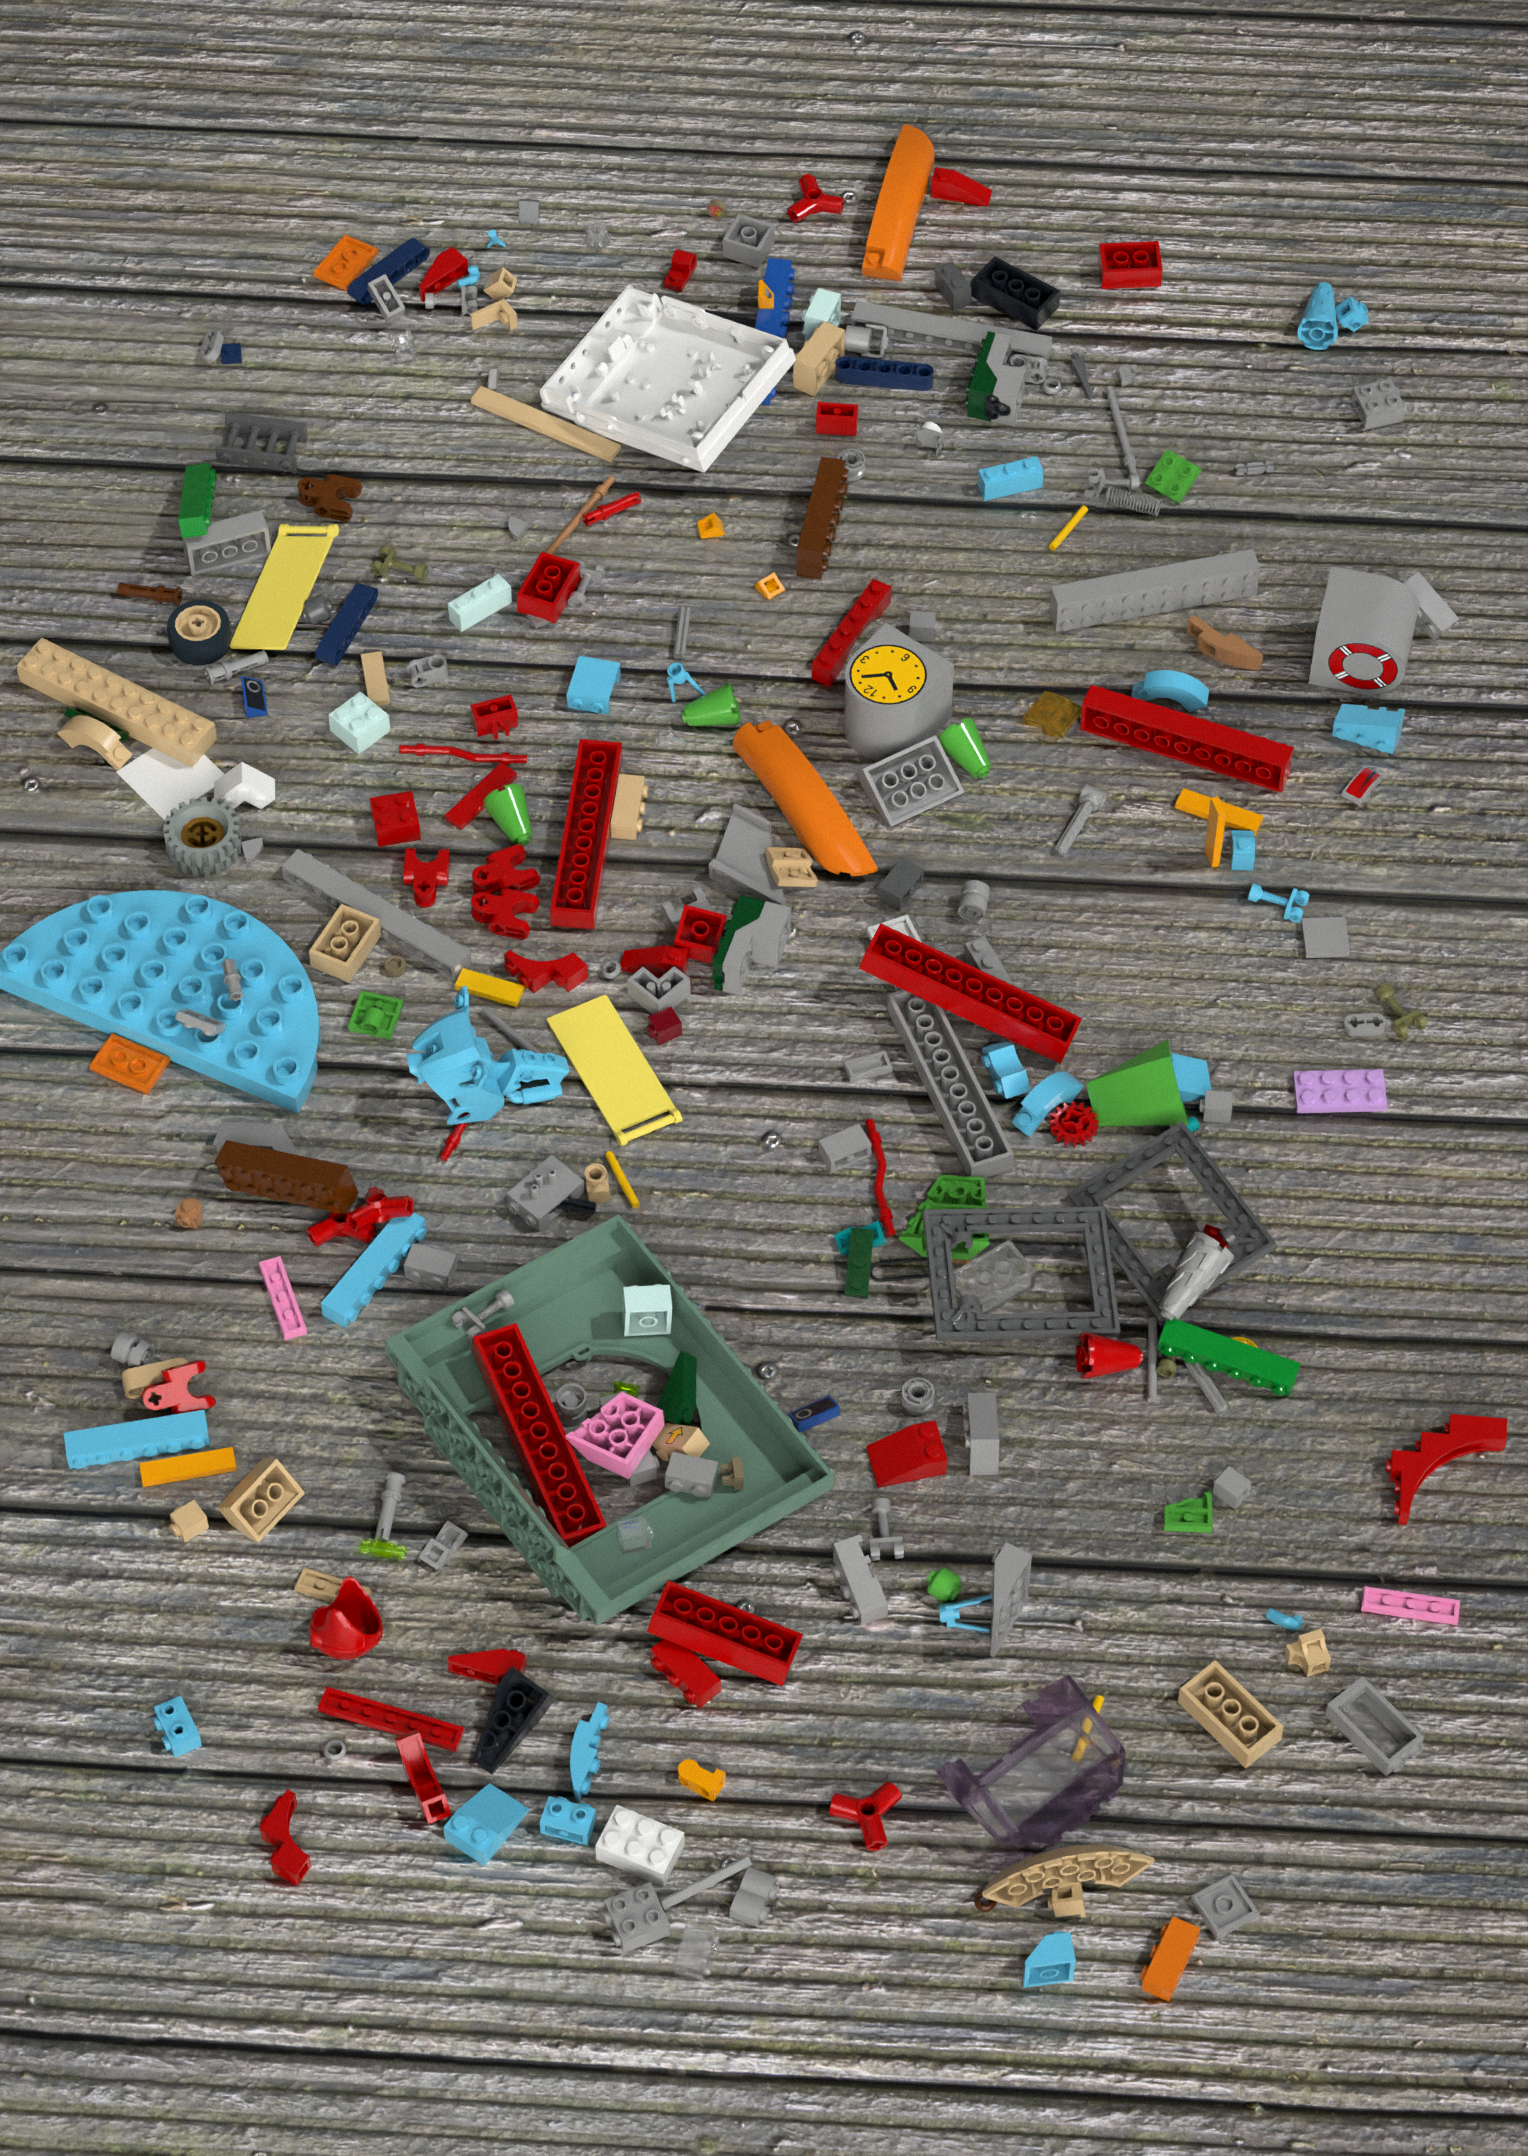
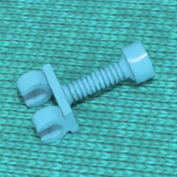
(1291, 913)

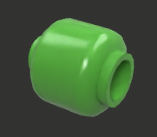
(943, 1585)

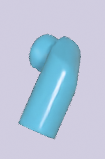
(471, 279)
(1291, 1623)

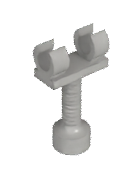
(466, 293)
(1131, 482)
(577, 598)
(503, 1300)
(881, 1508)

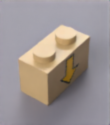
(680, 1439)

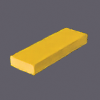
(490, 987)

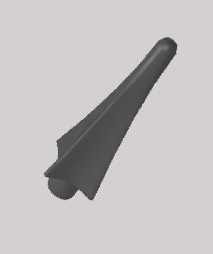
(1079, 369)

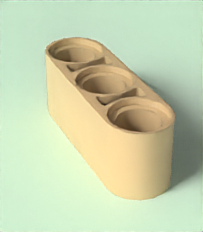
(140, 1377)

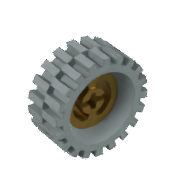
(184, 836)

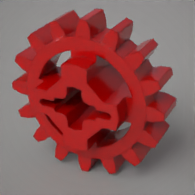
(1073, 1124)

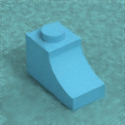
(1242, 850)

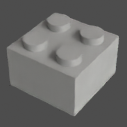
(748, 240)

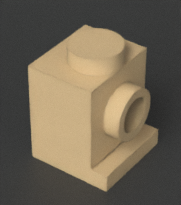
(1067, 1901)

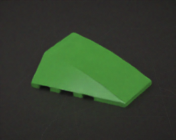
(1139, 1092)
(950, 1193)

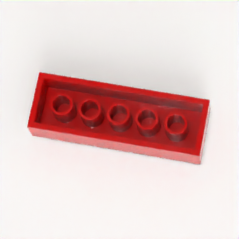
(724, 1633)

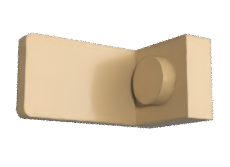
(497, 310)

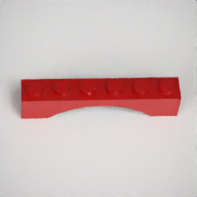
(833, 655)

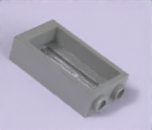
(1375, 1726)

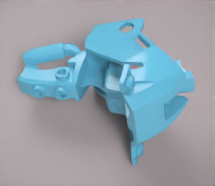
(460, 1056)

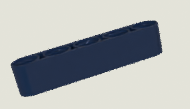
(394, 265)
(884, 373)
(346, 624)

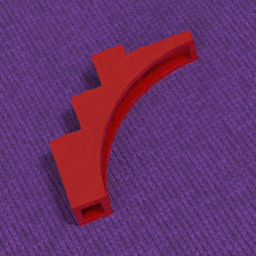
(1460, 1437)

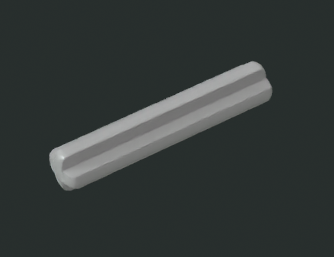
(681, 632)
(1207, 1387)

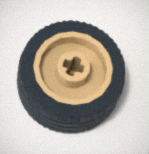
(199, 632)

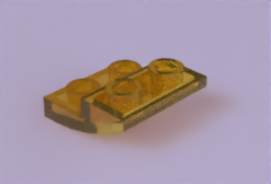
(1053, 714)

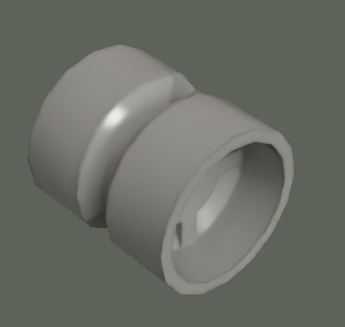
(973, 900)
(132, 1351)
(571, 1404)

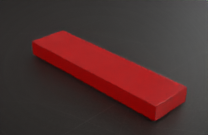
(473, 803)

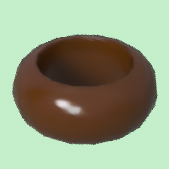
(982, 1907)

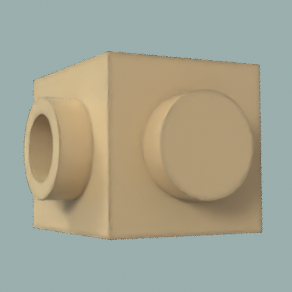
(500, 284)
(188, 1521)

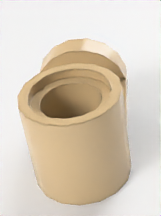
(597, 1189)

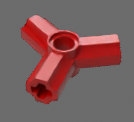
(813, 200)
(379, 1209)
(331, 1227)
(871, 1825)

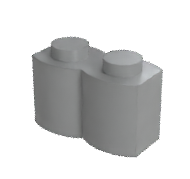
(753, 1897)

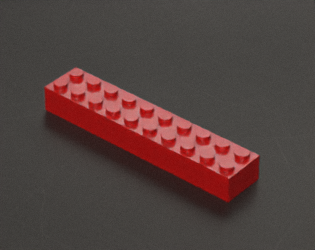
(1186, 738)
(586, 834)
(970, 993)
(537, 1434)

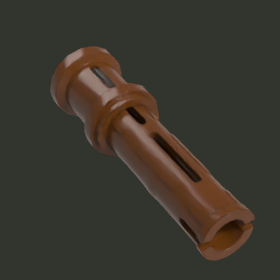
(159, 593)

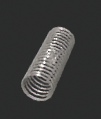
(1135, 496)

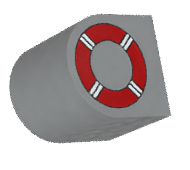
(1363, 633)

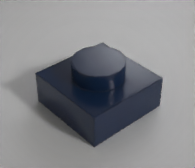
(231, 353)

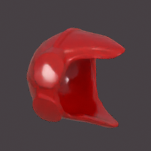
(347, 1625)

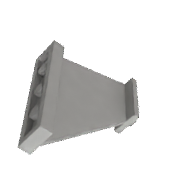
(742, 858)

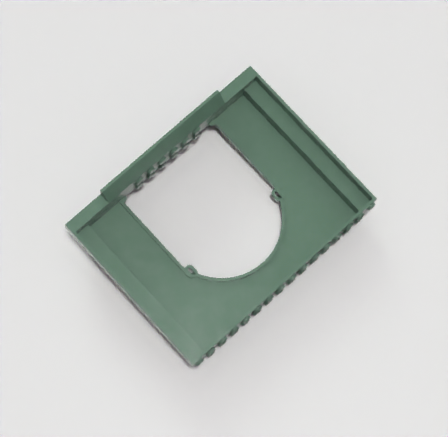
(574, 1306)

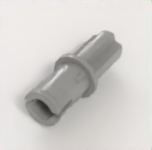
(232, 979)

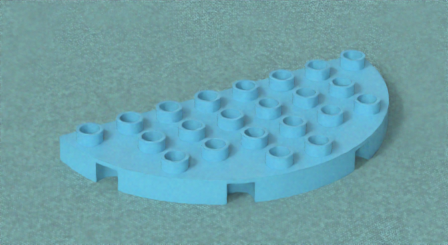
(146, 954)

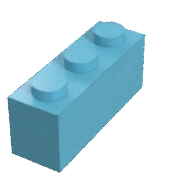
(1010, 478)

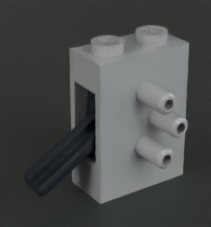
(547, 1194)

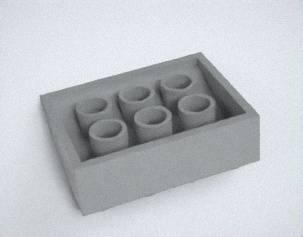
(910, 781)
(1009, 1591)

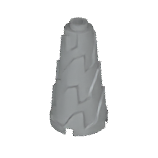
(1194, 1274)

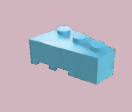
(1369, 727)

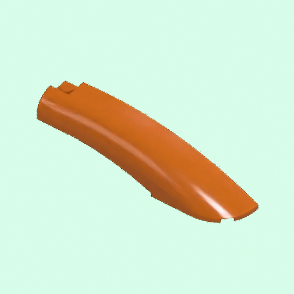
(899, 205)
(803, 799)

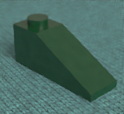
(679, 1394)

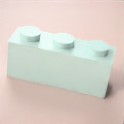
(479, 602)

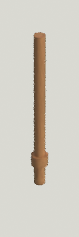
(599, 493)

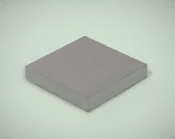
(1325, 937)
(1224, 1906)

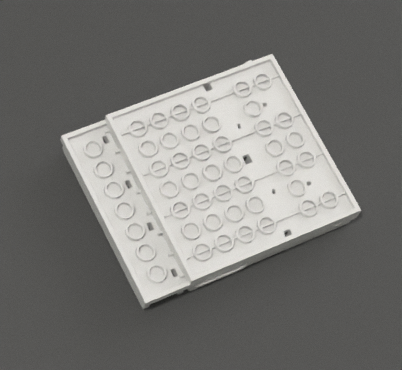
(647, 365)

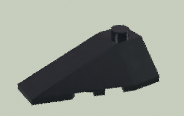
(514, 1713)

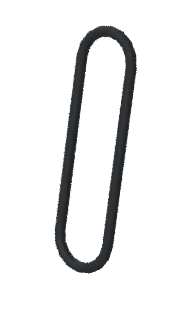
(897, 1262)

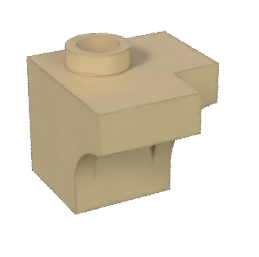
(1309, 1653)

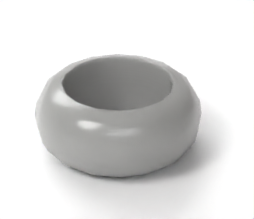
(1053, 381)
(615, 973)
(328, 1745)

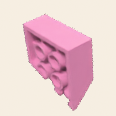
(619, 1434)

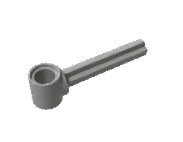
(1090, 800)

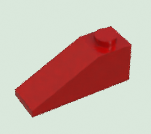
(956, 187)
(444, 271)
(656, 959)
(487, 1665)

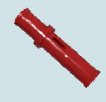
(603, 512)

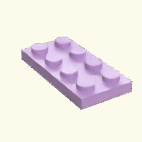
(1340, 1091)

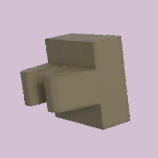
(735, 1472)

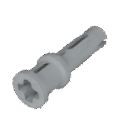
(226, 670)
(390, 1497)

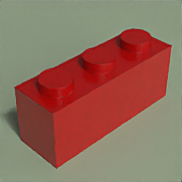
(686, 1672)

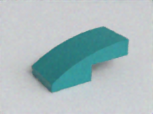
(843, 1238)

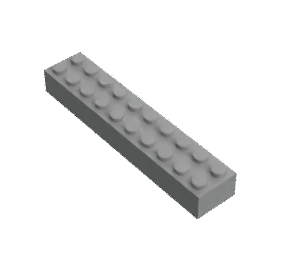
(1154, 590)
(951, 1085)

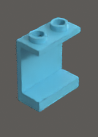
(592, 684)

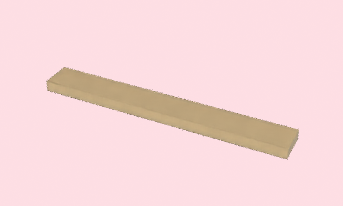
(546, 424)

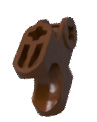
(326, 495)

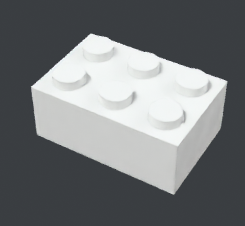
(640, 1845)

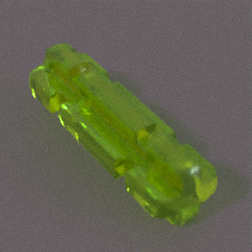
(383, 1549)

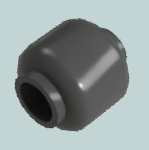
(317, 609)

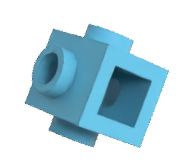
(1352, 314)

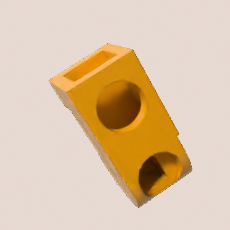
(701, 1780)

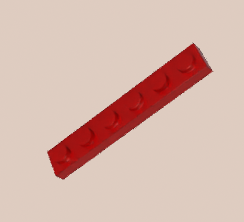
(390, 1718)

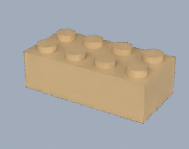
(1230, 1714)

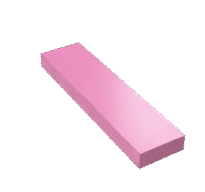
(282, 1298)
(1410, 1605)

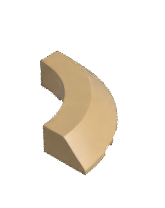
(1065, 1868)

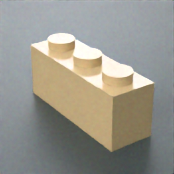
(629, 807)

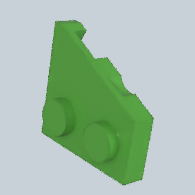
(1190, 1515)

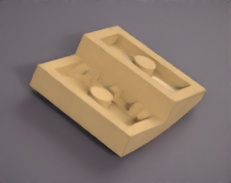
(790, 867)

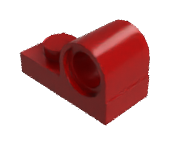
(682, 268)

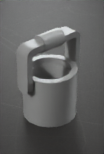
(859, 340)

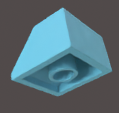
(1050, 1961)

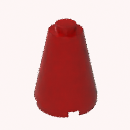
(1105, 1356)

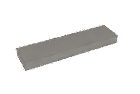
(705, 1882)

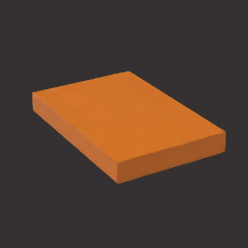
(345, 262)
(129, 1063)

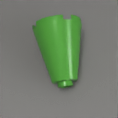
(713, 709)
(966, 747)
(510, 813)

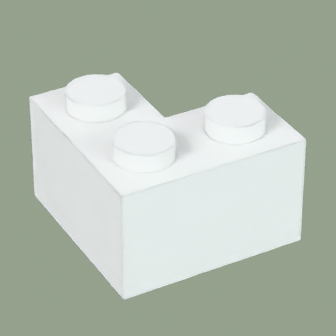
(245, 784)

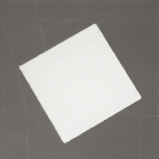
(167, 782)

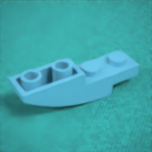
(584, 1750)

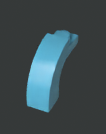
(1172, 685)
(1043, 1098)

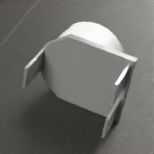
(930, 435)

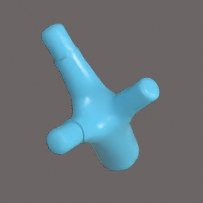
(494, 239)

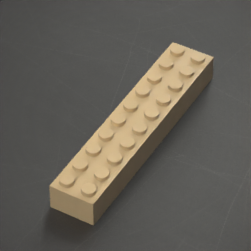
(117, 701)

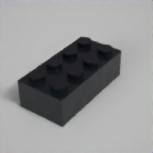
(1015, 293)

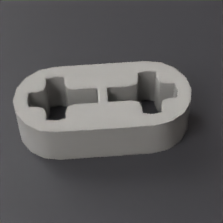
(211, 345)
(1364, 1024)

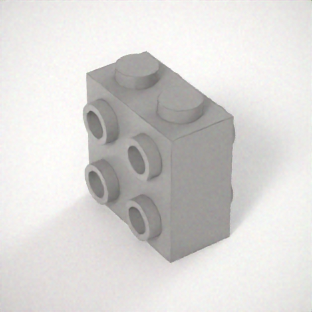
(1378, 404)
(636, 1917)

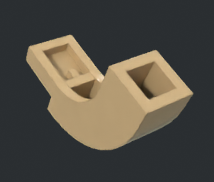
(98, 736)

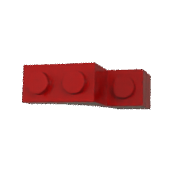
(534, 975)
(422, 1777)
(288, 1859)

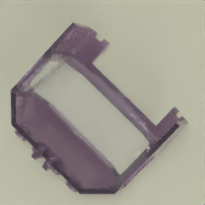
(1049, 1777)

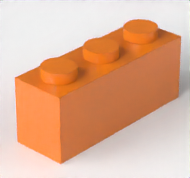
(1169, 1958)

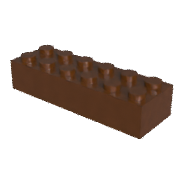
(822, 518)
(286, 1177)

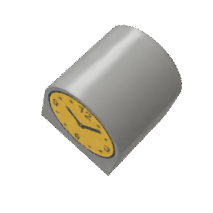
(895, 694)

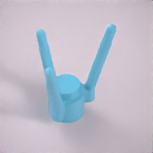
(678, 675)
(950, 1612)

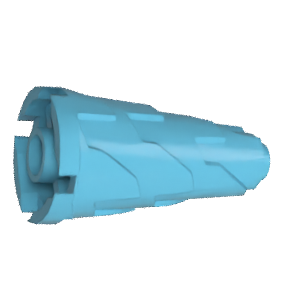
(1318, 323)

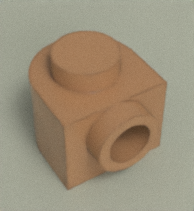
(189, 1213)

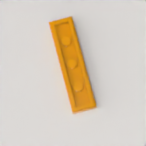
(1235, 816)
(1215, 831)
(187, 1466)

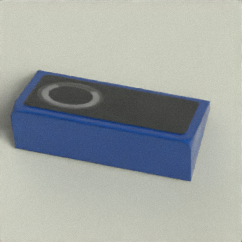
(254, 697)
(814, 1413)

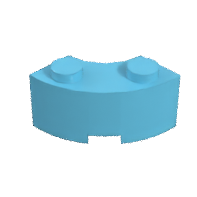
(1005, 1069)

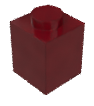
(664, 1026)

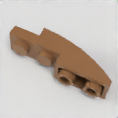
(1228, 649)

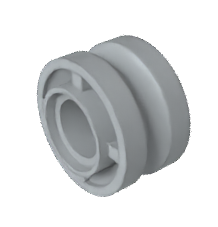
(854, 462)
(916, 1405)

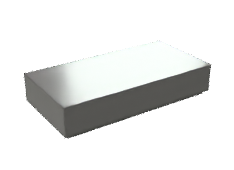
(867, 1066)

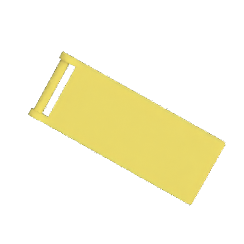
(283, 587)
(613, 1068)

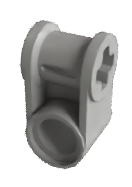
(1030, 364)
(430, 670)

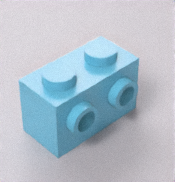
(177, 1727)
(568, 1820)

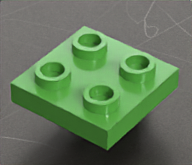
(1173, 476)
(376, 1015)

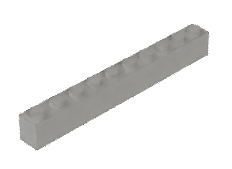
(944, 331)
(396, 925)

